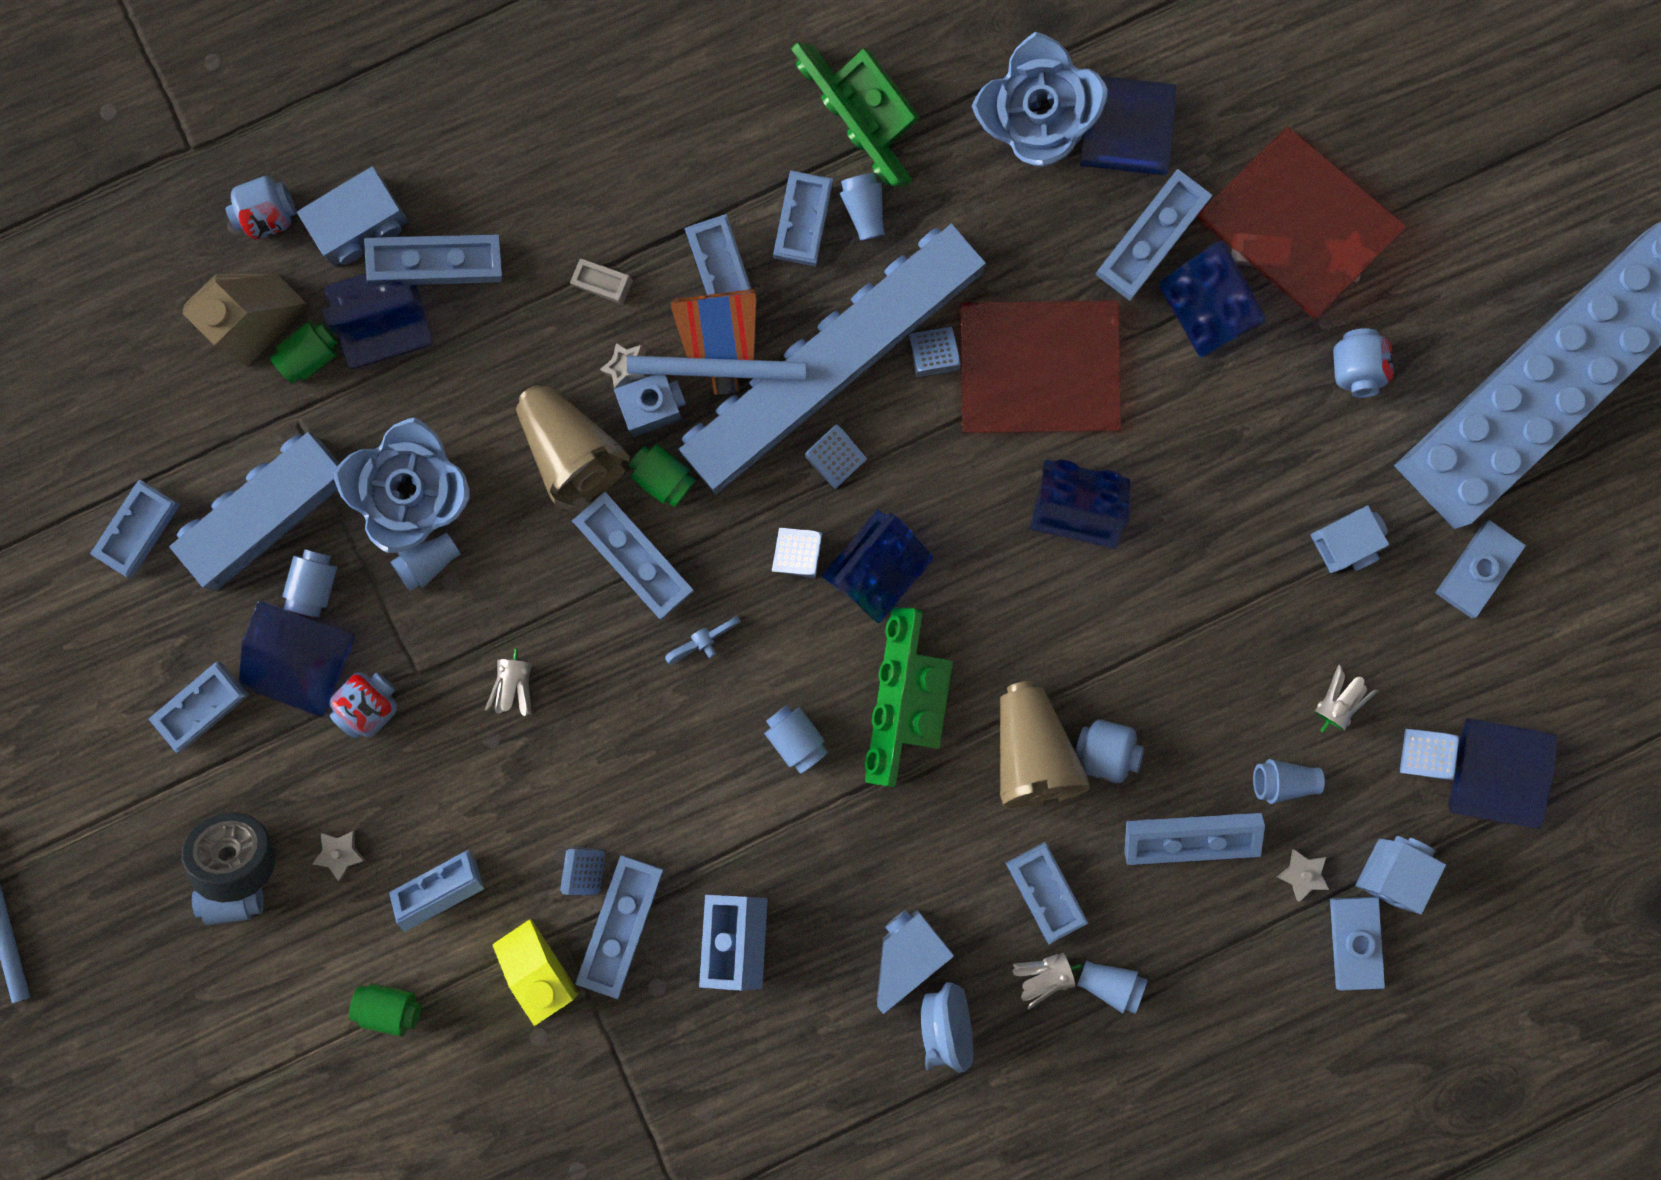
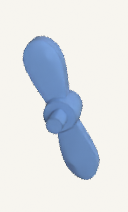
(702, 641)

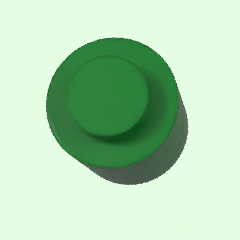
(305, 352)
(661, 475)
(384, 1009)

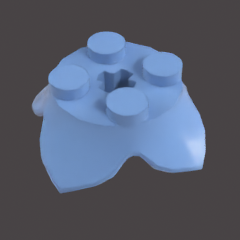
(1040, 72)
(371, 480)

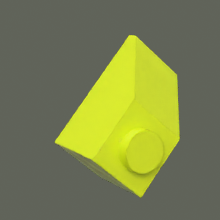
(534, 972)

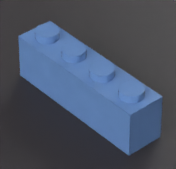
(258, 512)

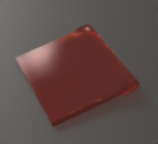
(1301, 222)
(1040, 366)

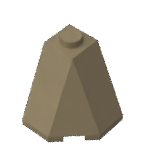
(244, 312)

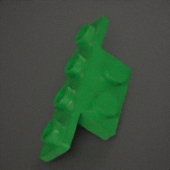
(867, 103)
(908, 700)

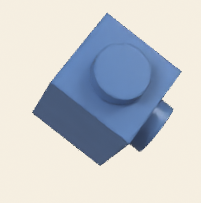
(650, 403)
(1352, 540)

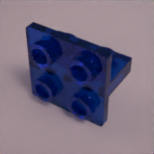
(1212, 299)
(376, 320)
(1081, 503)
(878, 565)

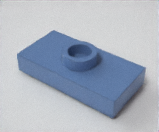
(803, 218)
(717, 256)
(135, 529)
(1480, 569)
(198, 707)
(436, 891)
(1046, 893)
(1357, 943)

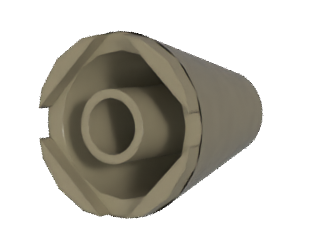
(568, 447)
(1035, 751)

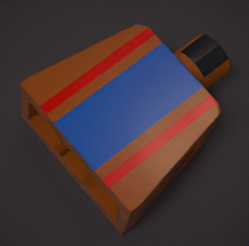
(718, 329)

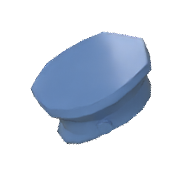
(947, 1029)

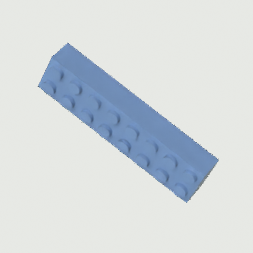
(1542, 388)

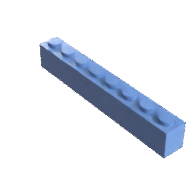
(834, 357)

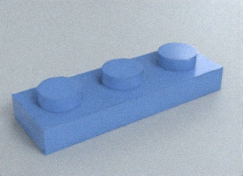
(1153, 234)
(433, 260)
(633, 556)
(1194, 838)
(619, 926)

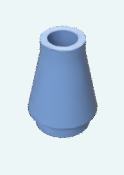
(864, 204)
(425, 561)
(1284, 781)
(1114, 985)

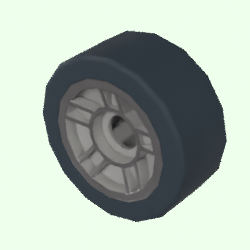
(217, 839)

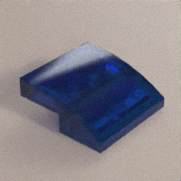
(1133, 128)
(1503, 773)

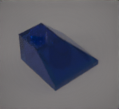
(292, 657)

